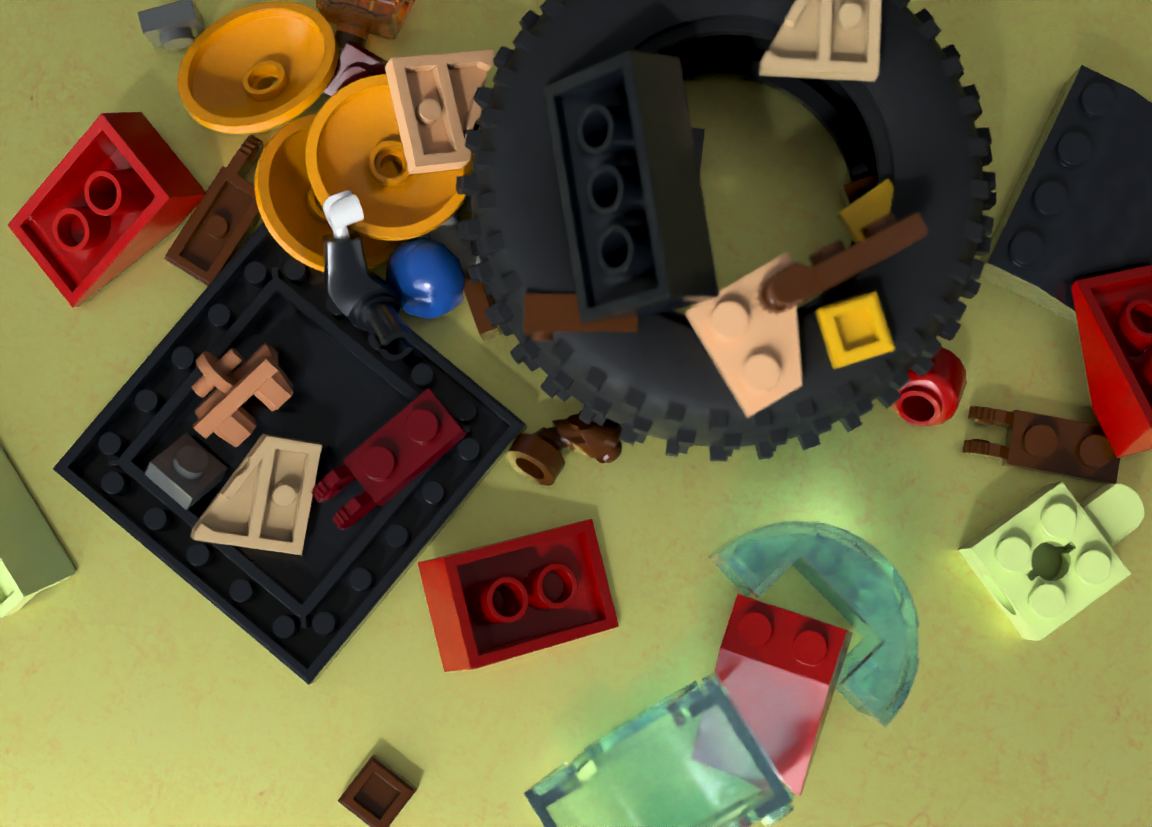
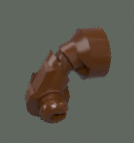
(540, 455)

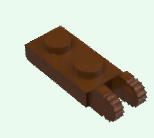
(220, 219)
(836, 263)
(1046, 445)

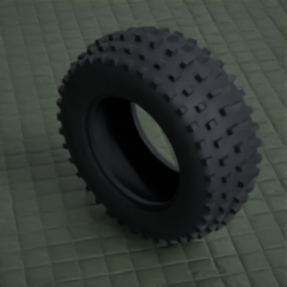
(661, 380)

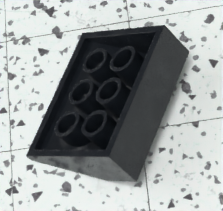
(1080, 197)

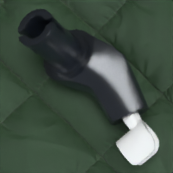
(356, 289)

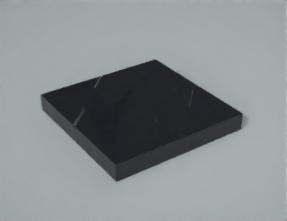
(342, 395)

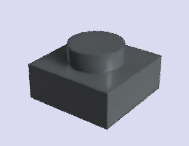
(172, 24)
(186, 471)

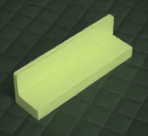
(28, 548)

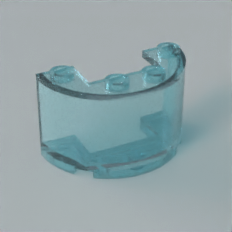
(858, 585)
(669, 766)

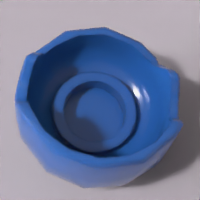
(425, 277)

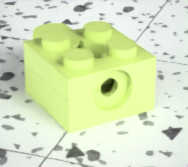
(1054, 554)

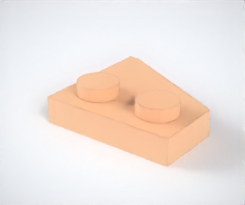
(748, 345)

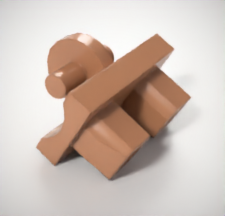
(222, 408)

